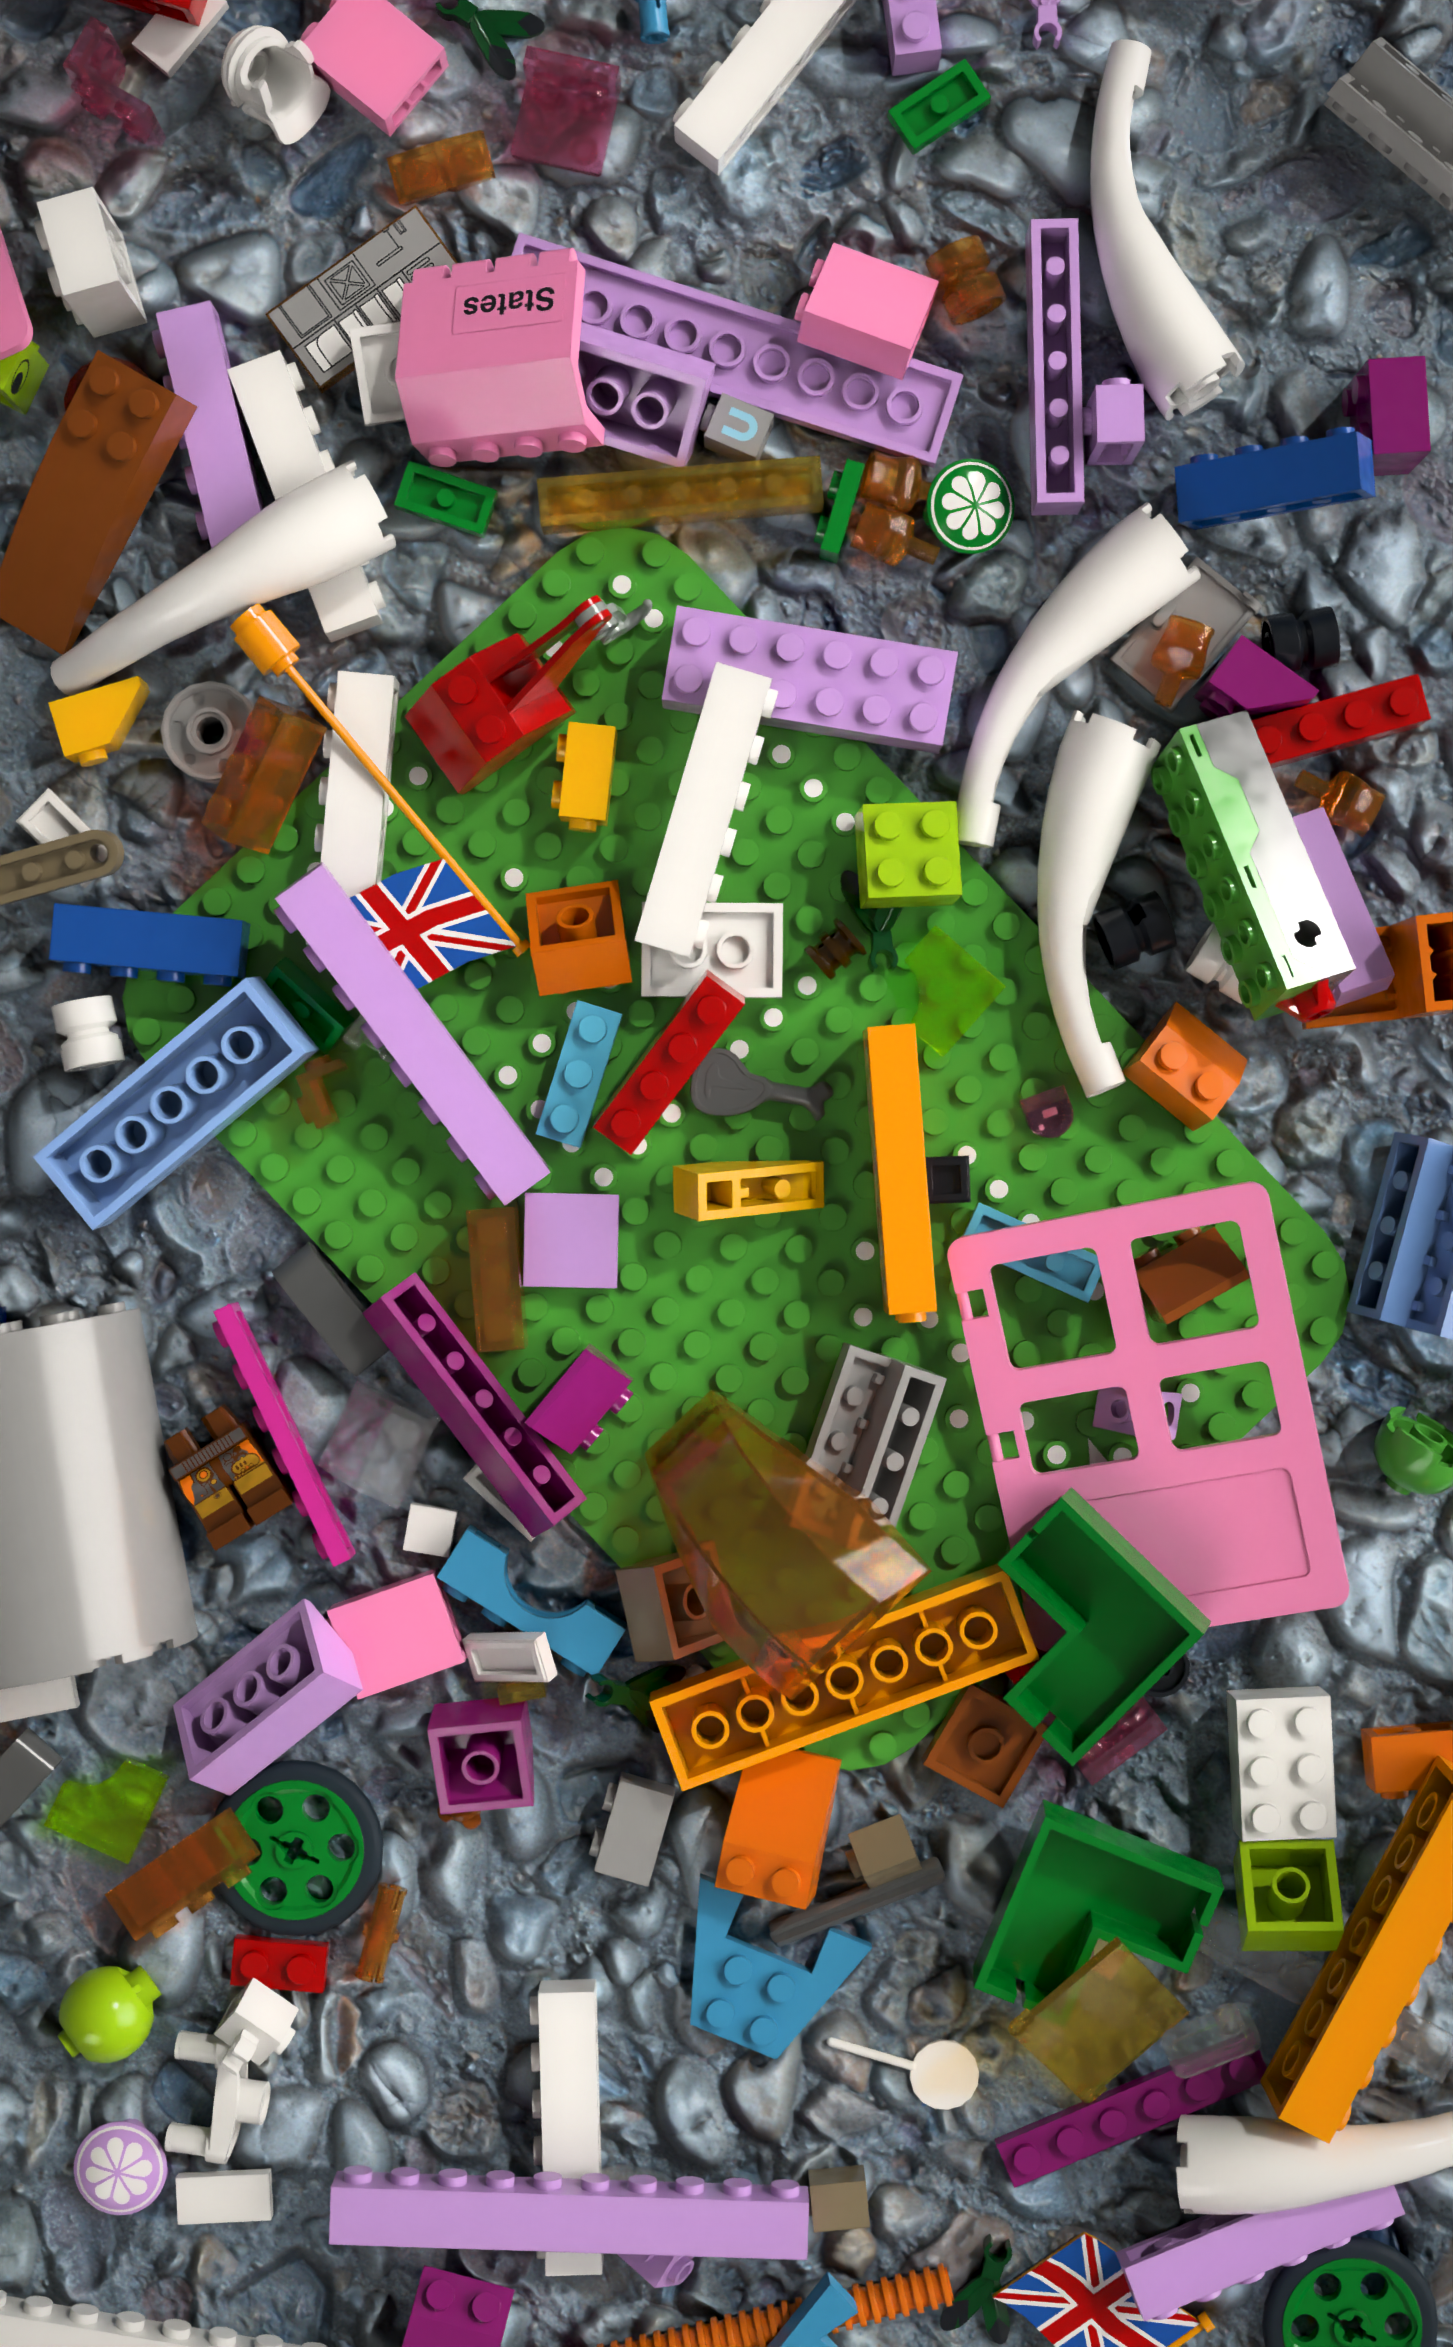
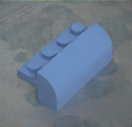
(1409, 1241)

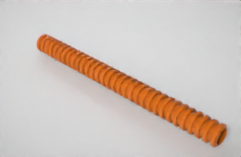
(761, 2327)

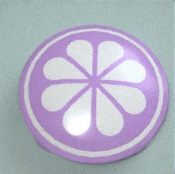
(120, 2167)

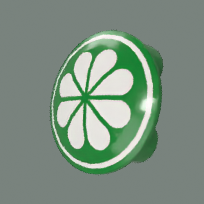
(969, 506)

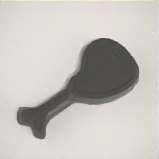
(727, 1088)

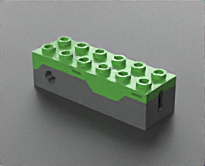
(1252, 869)

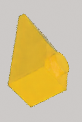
(747, 1188)

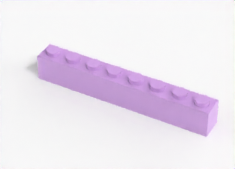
(411, 1033)

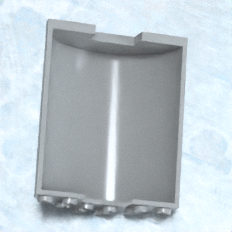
(84, 1501)

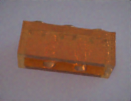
(263, 775)
(497, 1279)
(184, 1876)

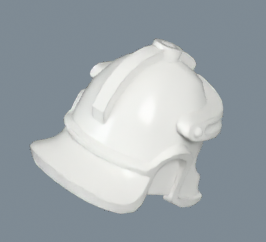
(274, 81)

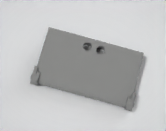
(1208, 601)

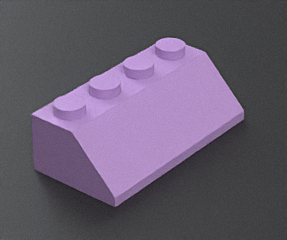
(265, 1699)

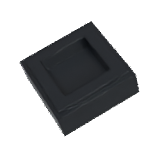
(948, 1179)

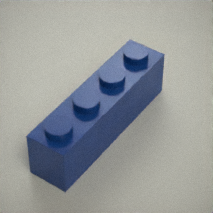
(1276, 479)
(149, 942)

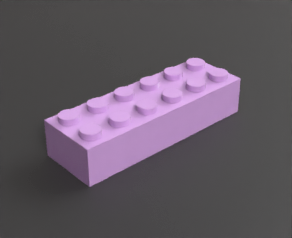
(822, 677)

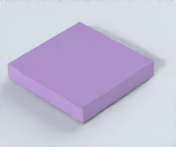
(571, 1240)

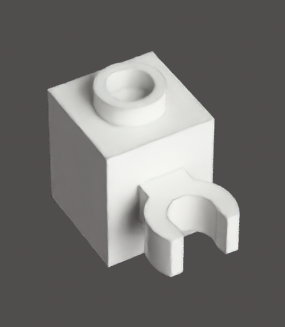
(255, 2026)

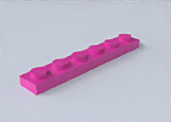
(274, 1416)

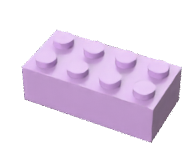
(644, 394)

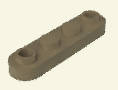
(58, 865)

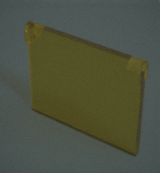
(1098, 2020)

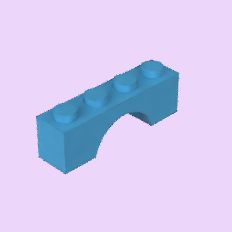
(480, 1571)

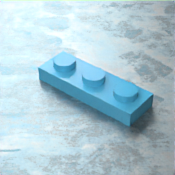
(579, 1074)
(1069, 1271)

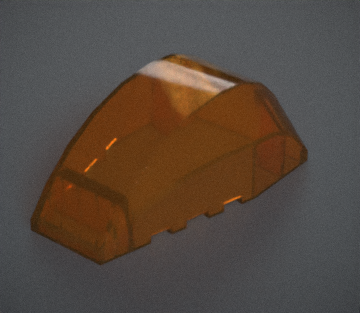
(775, 1543)

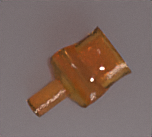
(893, 481)
(890, 537)
(1180, 655)
(1345, 798)

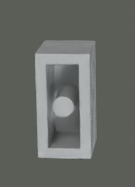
(633, 1829)

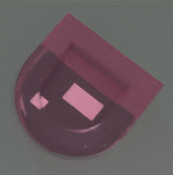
(1048, 1112)

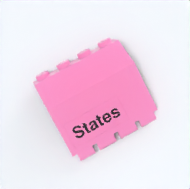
(495, 359)

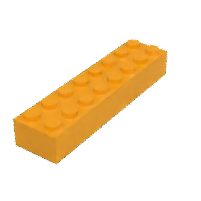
(906, 1658)
(1373, 1971)

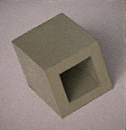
(882, 1852)
(838, 2198)

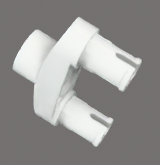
(235, 2102)

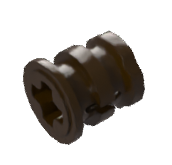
(835, 949)

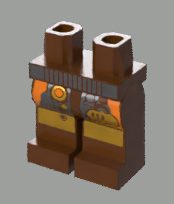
(229, 1479)

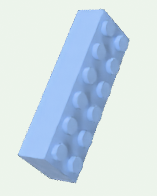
(176, 1102)

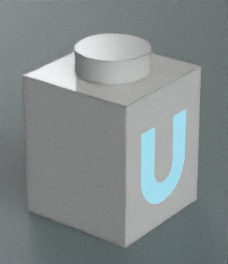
(736, 429)

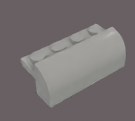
(1400, 116)
(875, 1424)

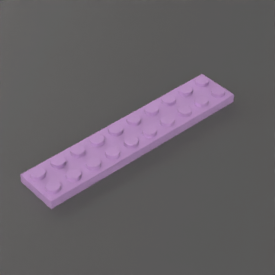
(764, 362)

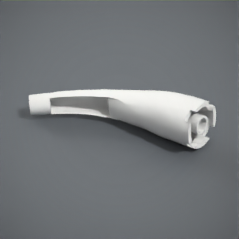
(1158, 312)
(277, 552)
(1097, 602)
(1084, 821)
(1272, 2166)

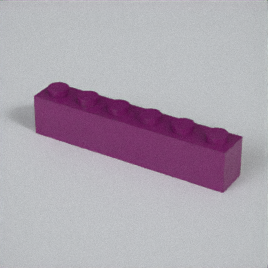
(474, 1405)

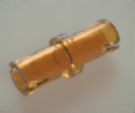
(380, 1932)

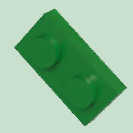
(939, 106)
(844, 491)
(446, 499)
(309, 1005)

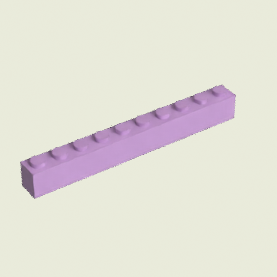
(569, 2213)

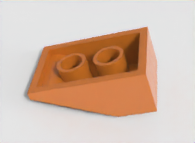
(779, 1828)

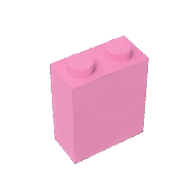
(375, 59)
(865, 310)
(399, 1632)

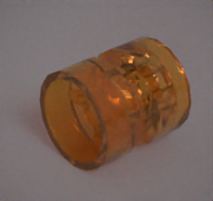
(965, 279)

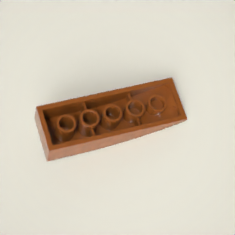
(88, 499)

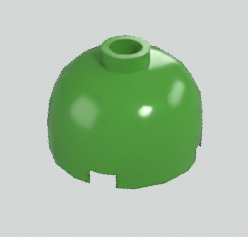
(1414, 1453)

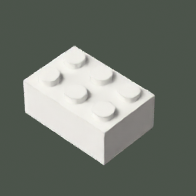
(89, 262)
(1281, 1763)

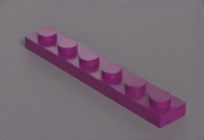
(1120, 2116)

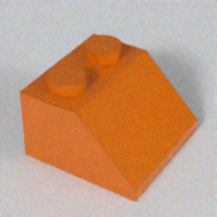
(578, 938)
(1186, 1068)

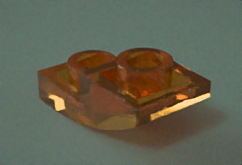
(441, 167)

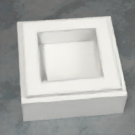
(430, 1530)

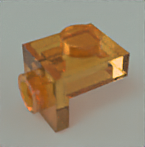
(316, 1102)

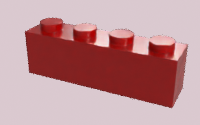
(1343, 721)
(669, 1062)

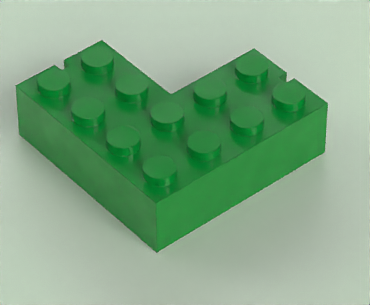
(1118, 1619)
(1087, 1885)

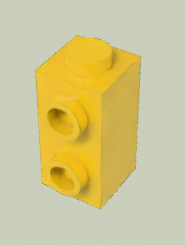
(587, 775)

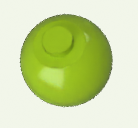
(107, 2013)

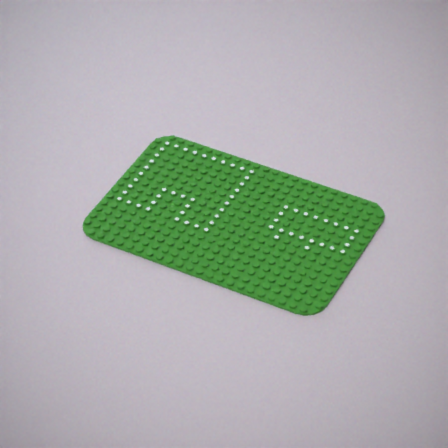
(755, 1297)

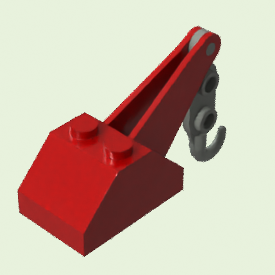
(505, 695)

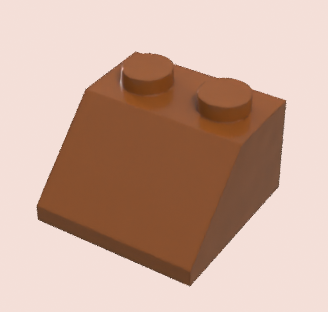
(1187, 1273)

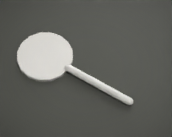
(940, 2073)

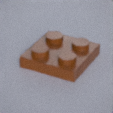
(983, 1745)

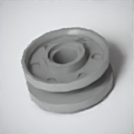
(188, 718)

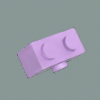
(1114, 423)

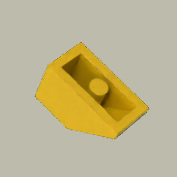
(98, 719)

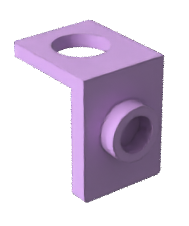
(1114, 1414)

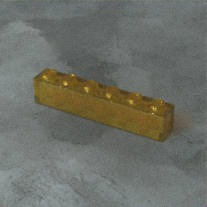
(680, 495)

